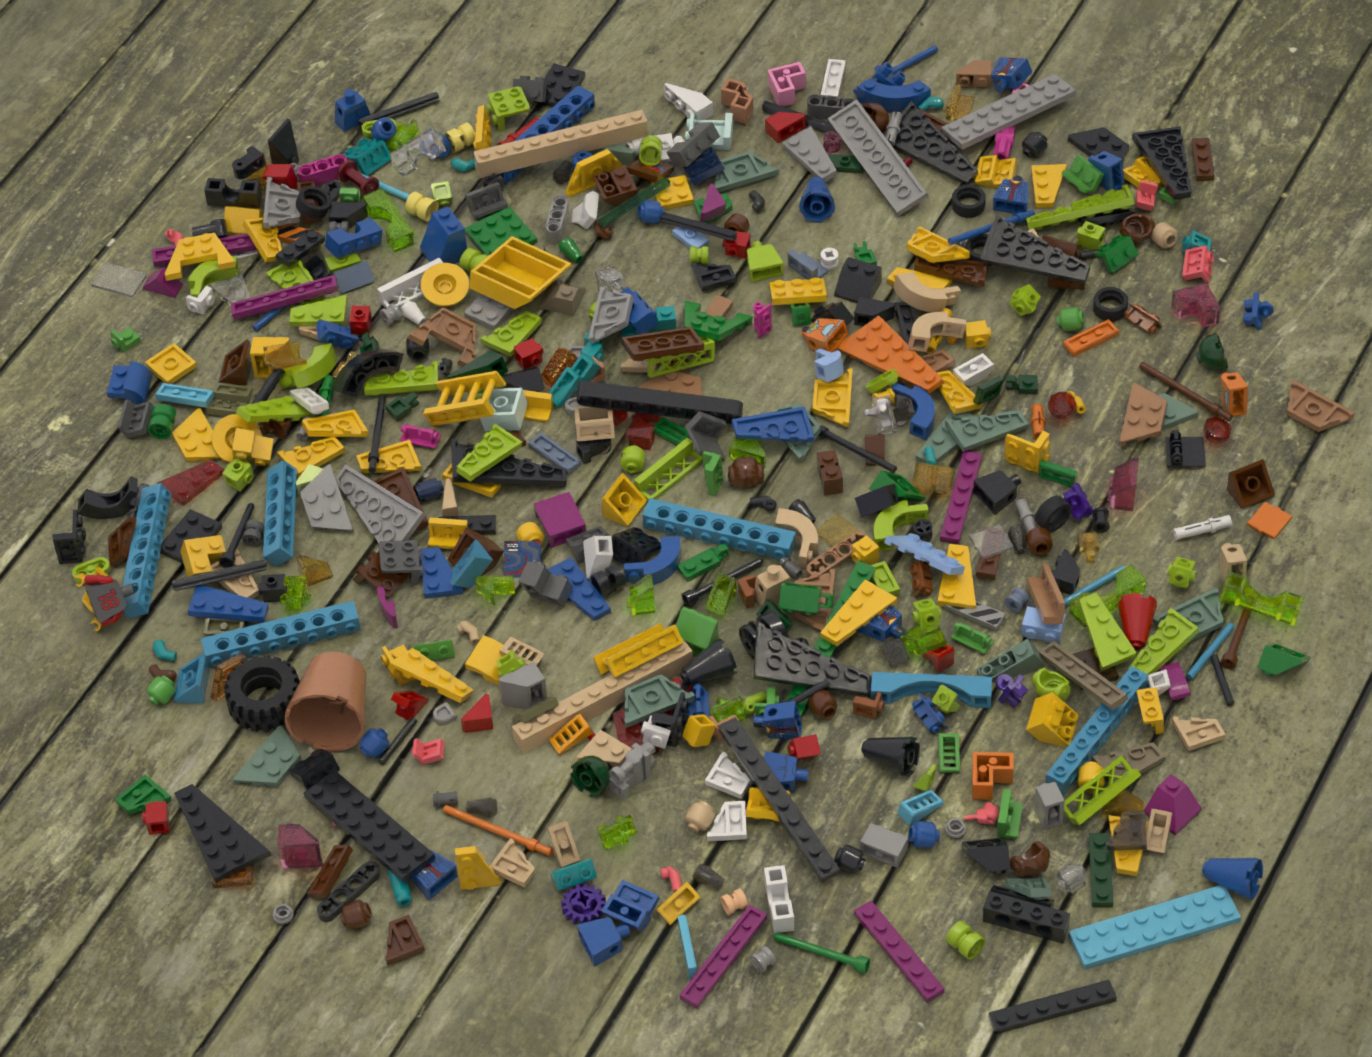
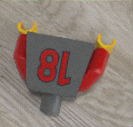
(105, 598)

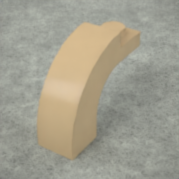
(923, 297)
(934, 325)
(805, 533)

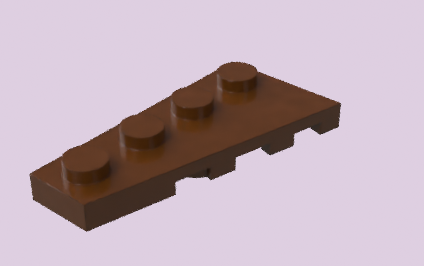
(399, 485)

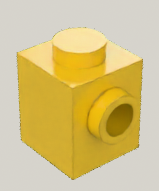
(976, 334)
(865, 551)
(698, 730)

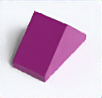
(713, 205)
(157, 283)

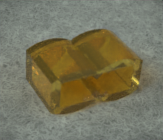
(933, 476)

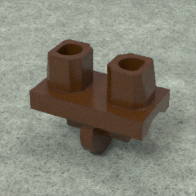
(275, 427)

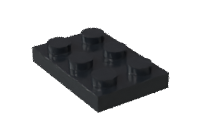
(562, 81)
(191, 526)

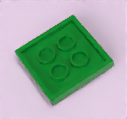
(497, 229)

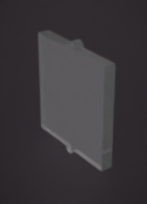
(991, 541)

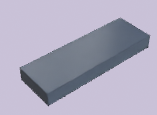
(554, 453)

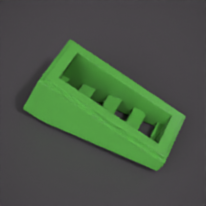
(949, 738)

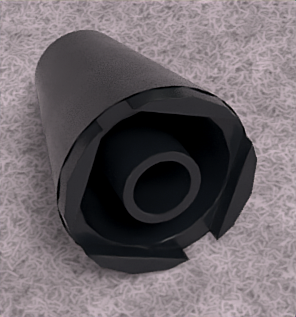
(709, 665)
(893, 753)

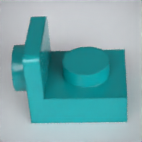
(1195, 240)

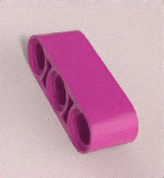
(322, 170)

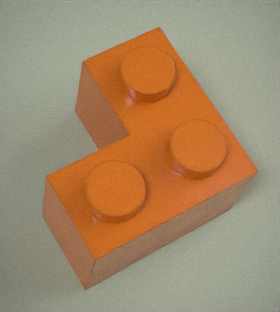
(990, 769)

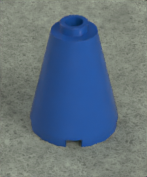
(817, 201)
(1235, 874)

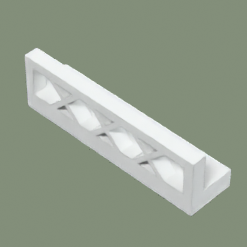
(405, 284)

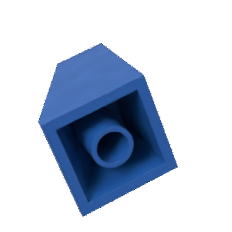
(444, 237)

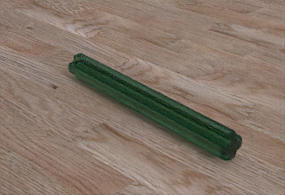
(633, 202)

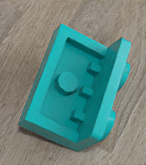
(573, 874)

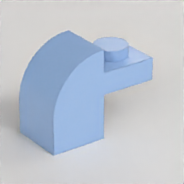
(828, 365)

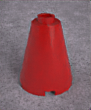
(1136, 617)

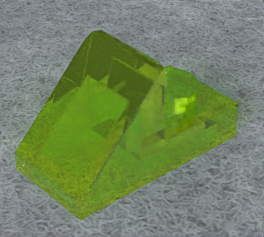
(491, 585)
(721, 593)

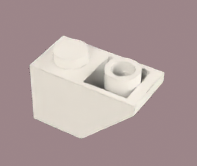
(597, 554)

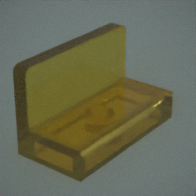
(958, 104)
(283, 355)

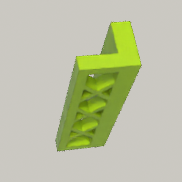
(709, 345)
(663, 469)
(1103, 797)

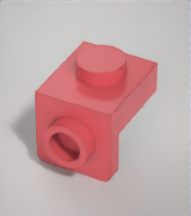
(1146, 195)
(429, 751)

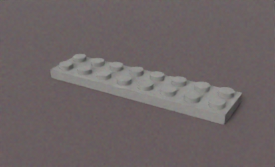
(1008, 111)
(878, 157)

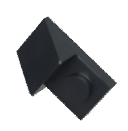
(317, 266)

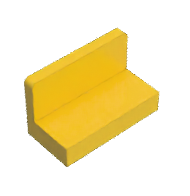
(539, 406)

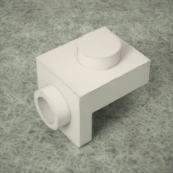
(202, 302)
(654, 734)

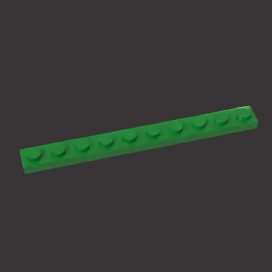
(860, 573)

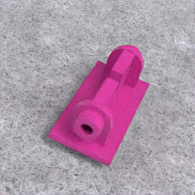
(762, 319)
(422, 437)

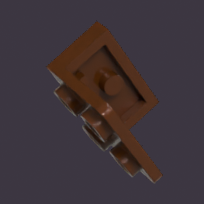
(372, 573)

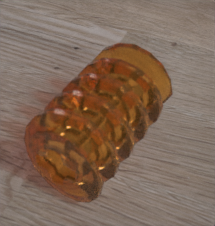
(558, 363)

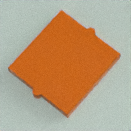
(1269, 520)

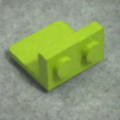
(505, 104)

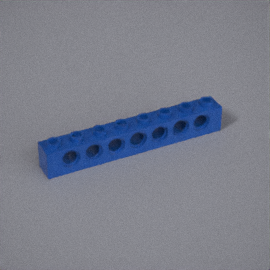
(561, 116)

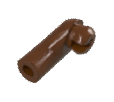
(601, 232)

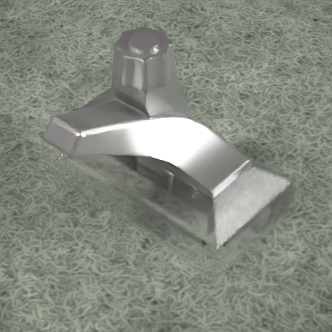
(883, 414)

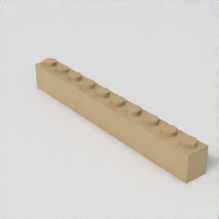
(560, 143)
(597, 698)

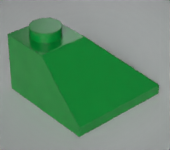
(904, 488)
(1278, 659)

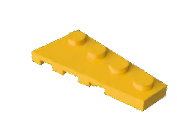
(958, 588)
(416, 665)

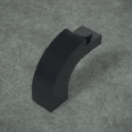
(109, 505)

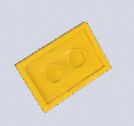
(798, 291)

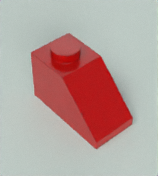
(784, 125)

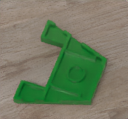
(712, 326)

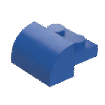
(130, 382)
(631, 905)

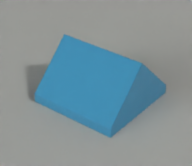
(470, 566)
(192, 681)

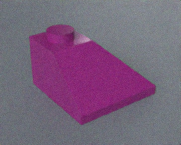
(1177, 798)

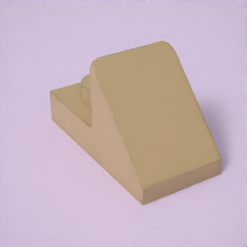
(1158, 830)
(563, 844)

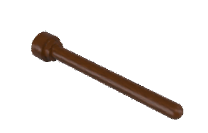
(1229, 659)

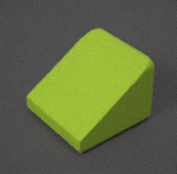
(926, 779)

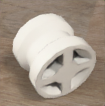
(829, 258)

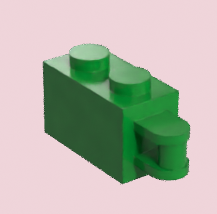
(803, 598)

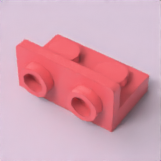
(1198, 264)

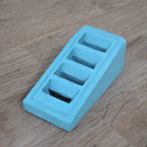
(911, 815)

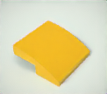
(993, 171)
(1141, 171)
(484, 659)

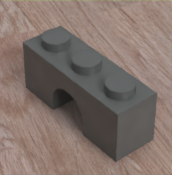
(685, 152)

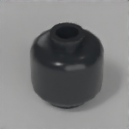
(1034, 144)
(417, 351)
(849, 859)

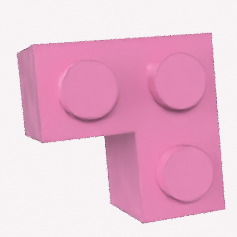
(785, 81)

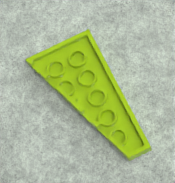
(1085, 207)

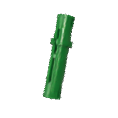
(326, 392)

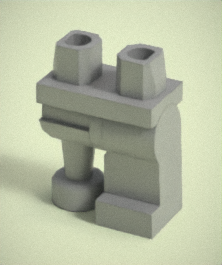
(633, 770)

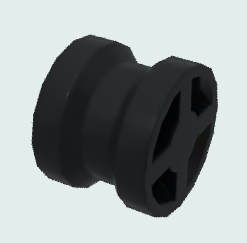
(923, 526)

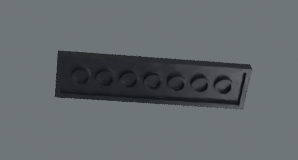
(369, 826)

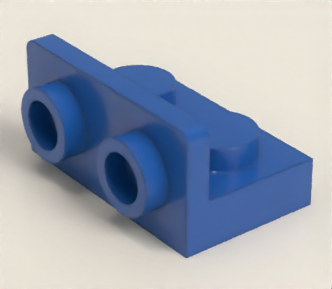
(335, 334)

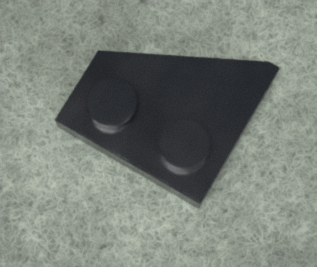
(713, 275)

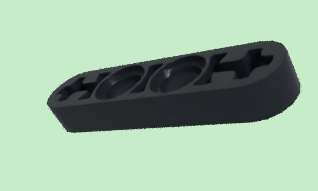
(351, 893)

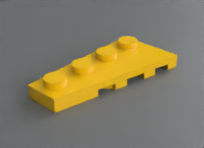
(483, 129)
(857, 612)

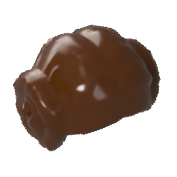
(1137, 227)
(745, 473)
(1031, 862)

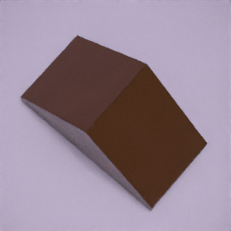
(874, 444)

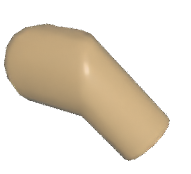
(465, 626)

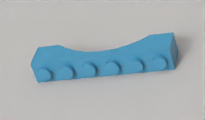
(971, 690)

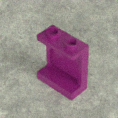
(559, 518)

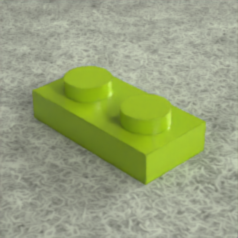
(884, 579)

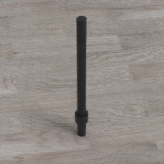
(825, 433)
(373, 457)

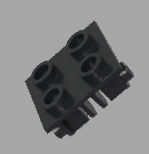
(1184, 451)

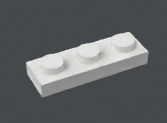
(833, 77)
(309, 400)

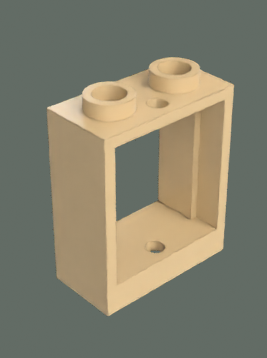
(586, 426)

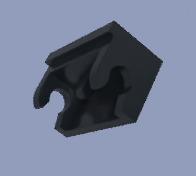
(877, 500)

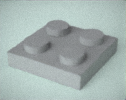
(487, 312)

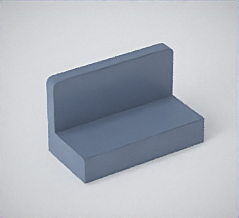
(805, 265)
(354, 276)

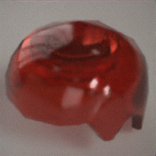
(1061, 405)
(1217, 430)

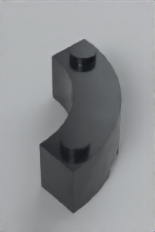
(362, 366)

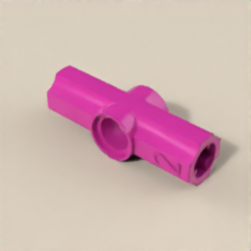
(1004, 142)

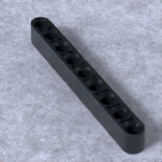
(656, 401)

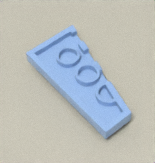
(925, 552)

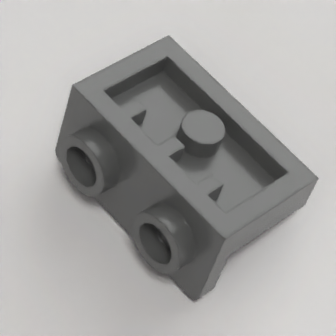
(575, 542)

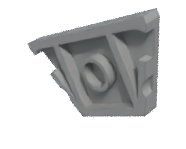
(279, 205)
(610, 314)
(325, 503)

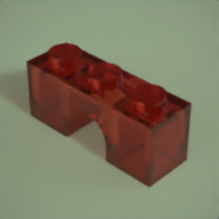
(642, 433)

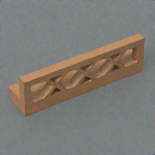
(1047, 596)

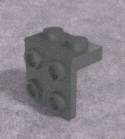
(703, 432)
(401, 558)

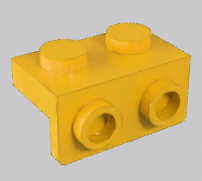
(445, 532)
(759, 807)

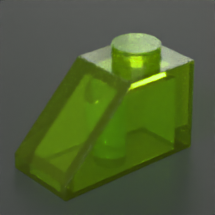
(746, 447)
(641, 597)
(923, 639)

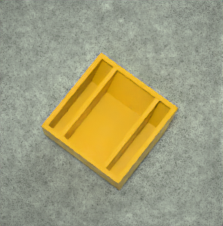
(516, 273)

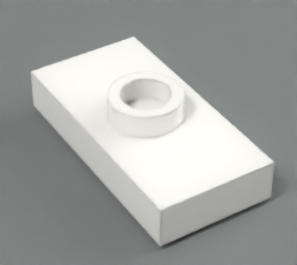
(667, 142)

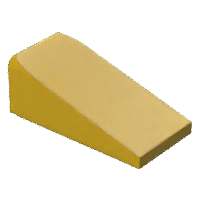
(678, 903)

